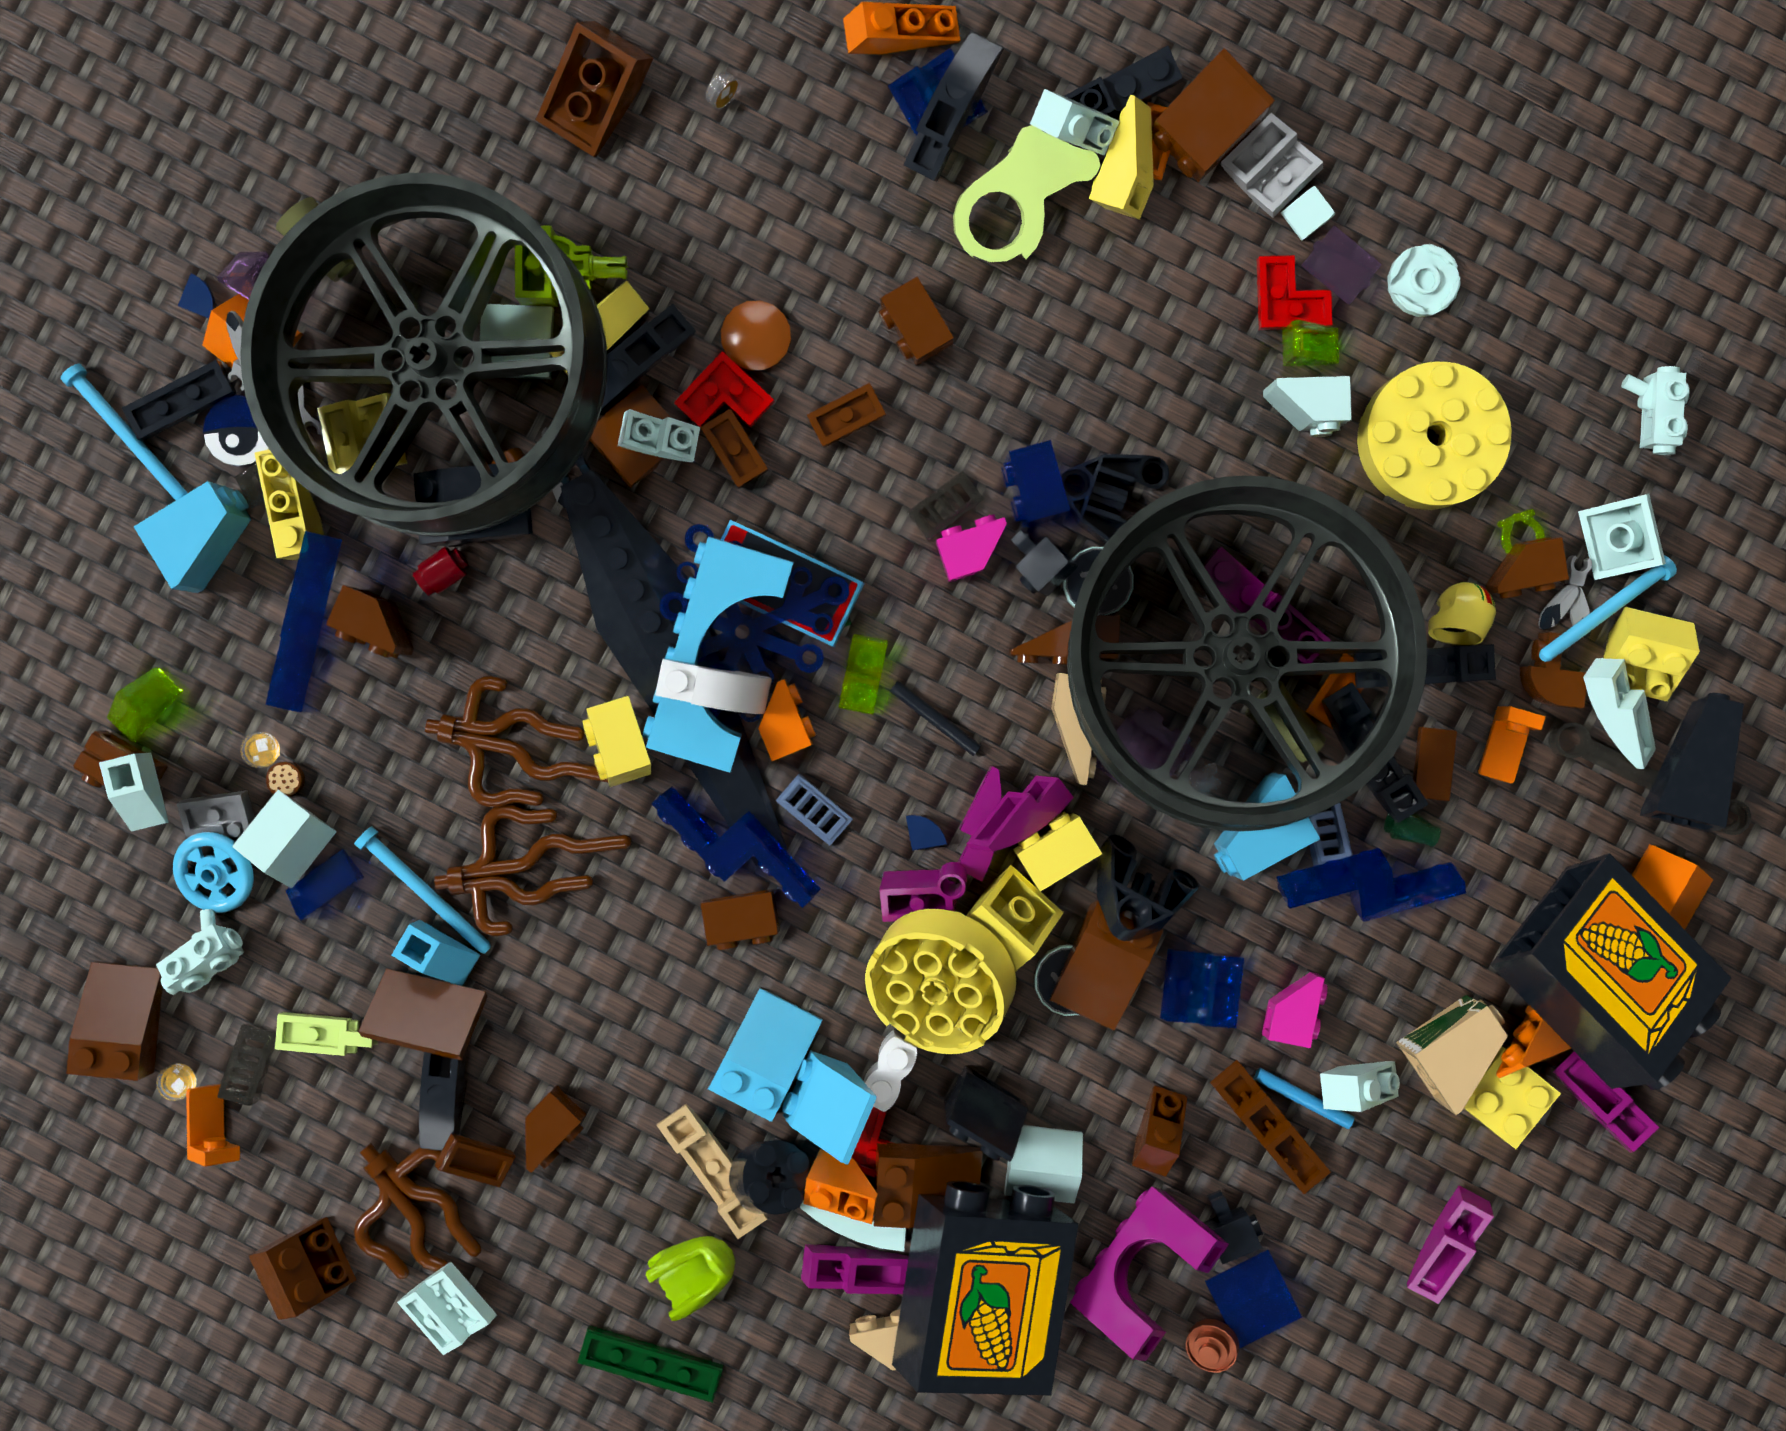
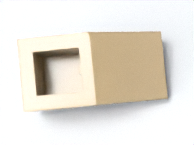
(876, 1336)

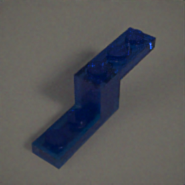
(303, 621)
(735, 847)
(1370, 884)

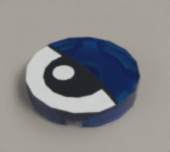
(232, 432)

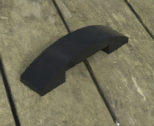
(1443, 666)
(1351, 724)

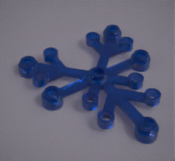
(794, 608)

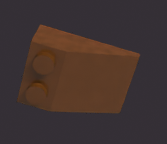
(593, 86)
(1103, 970)
(116, 1022)
(917, 1169)

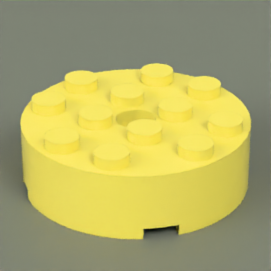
(1470, 427)
(941, 981)

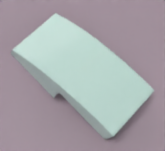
(658, 437)

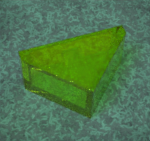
(1309, 344)
(142, 703)

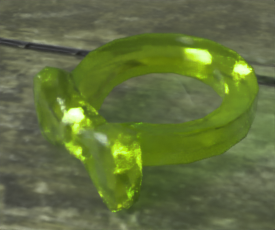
(1507, 526)

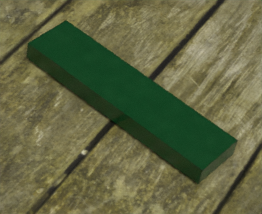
(650, 1363)

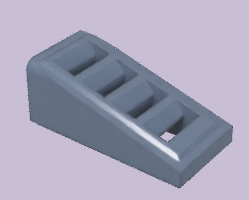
(795, 810)
(1339, 828)

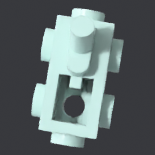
(1662, 405)
(201, 957)

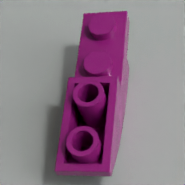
(1241, 590)

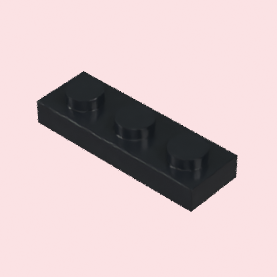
(179, 400)

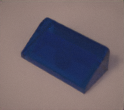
(323, 885)

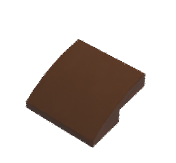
(628, 463)

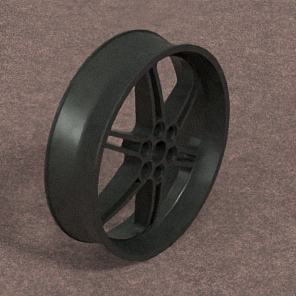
(338, 232)
(1305, 514)

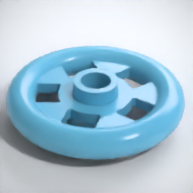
(188, 883)

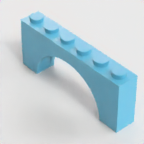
(723, 578)

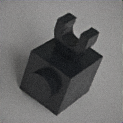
(1044, 564)
(1234, 1227)

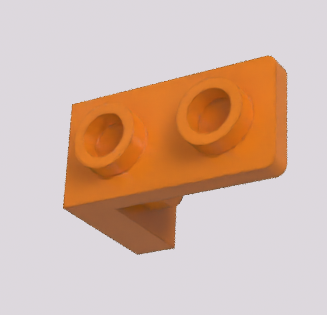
(1507, 742)
(206, 1128)

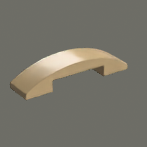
(711, 1165)

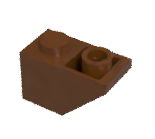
(1530, 564)
(548, 1125)
(1160, 1131)

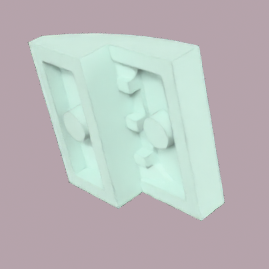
(447, 1308)

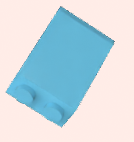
(195, 534)
(1253, 851)

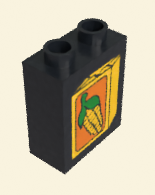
(1613, 974)
(985, 1292)

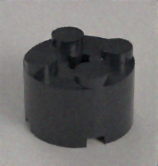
(750, 1181)

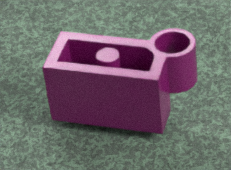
(921, 889)

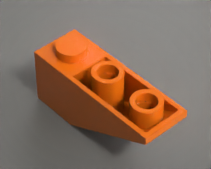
(899, 27)
(1532, 1044)

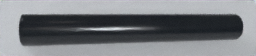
(935, 718)

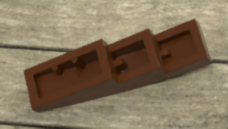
(1270, 1127)

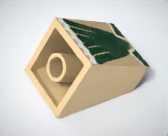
(1455, 1050)

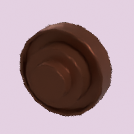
(1212, 1345)

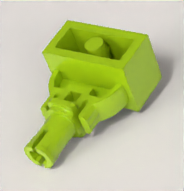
(533, 283)

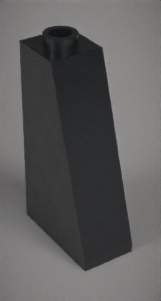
(1699, 767)

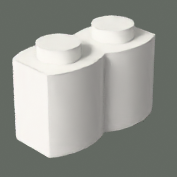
(894, 1063)

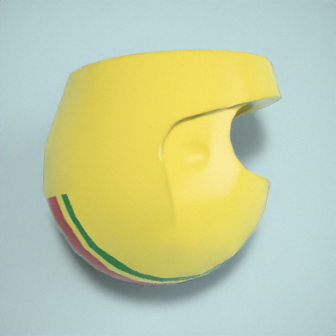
(1465, 608)

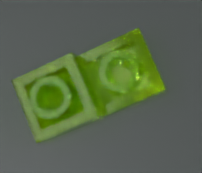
(863, 674)

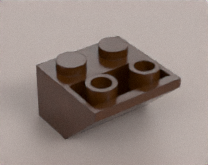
(370, 619)
(302, 1269)

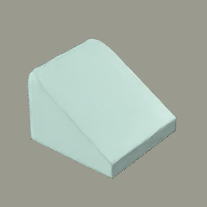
(1308, 213)

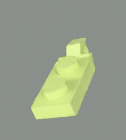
(319, 1034)

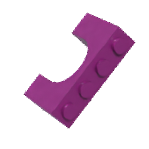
(1105, 1293)

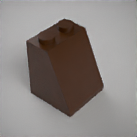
(1211, 116)

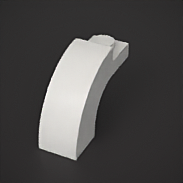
(713, 687)

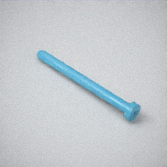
(76, 377)
(1608, 608)
(425, 892)

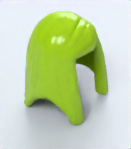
(692, 1273)

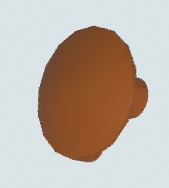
(755, 335)

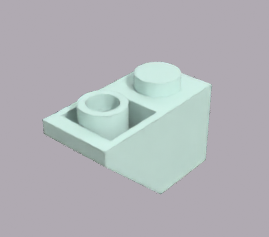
(1074, 122)
(134, 790)
(1359, 1086)

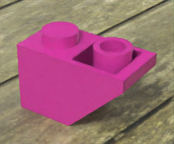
(969, 550)
(1294, 1011)

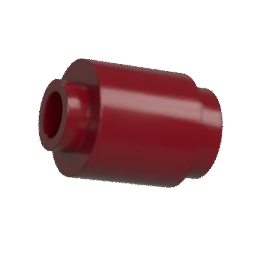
(440, 570)

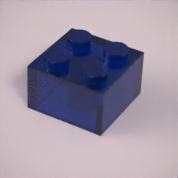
(1035, 484)

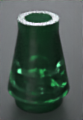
(1413, 829)

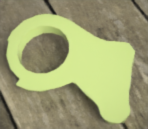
(1029, 173)

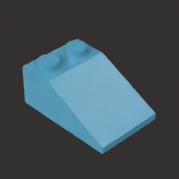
(765, 1054)
(829, 1105)

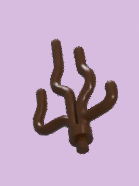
(469, 733)
(483, 873)
(393, 1187)

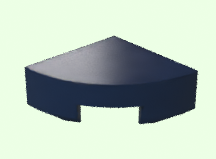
(197, 297)
(924, 832)

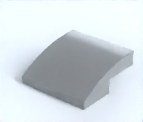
(1272, 165)

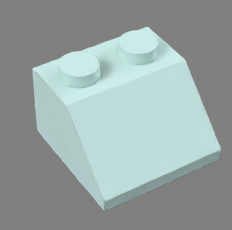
(1312, 402)

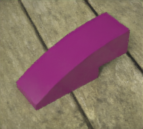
(985, 801)
(1021, 814)
(1609, 1106)
(1450, 1244)
(853, 1269)

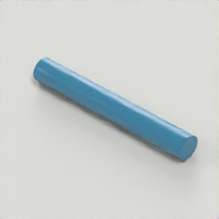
(1302, 1098)

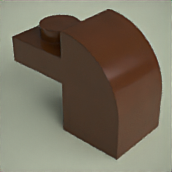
(1550, 684)

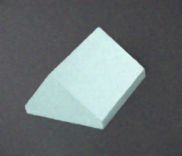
(1622, 537)
(284, 839)
(1048, 1161)

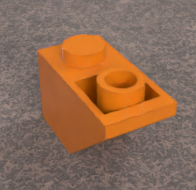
(782, 724)
(840, 1188)

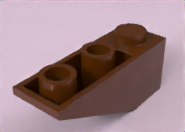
(1055, 642)

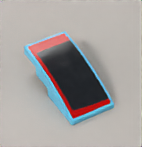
(820, 572)

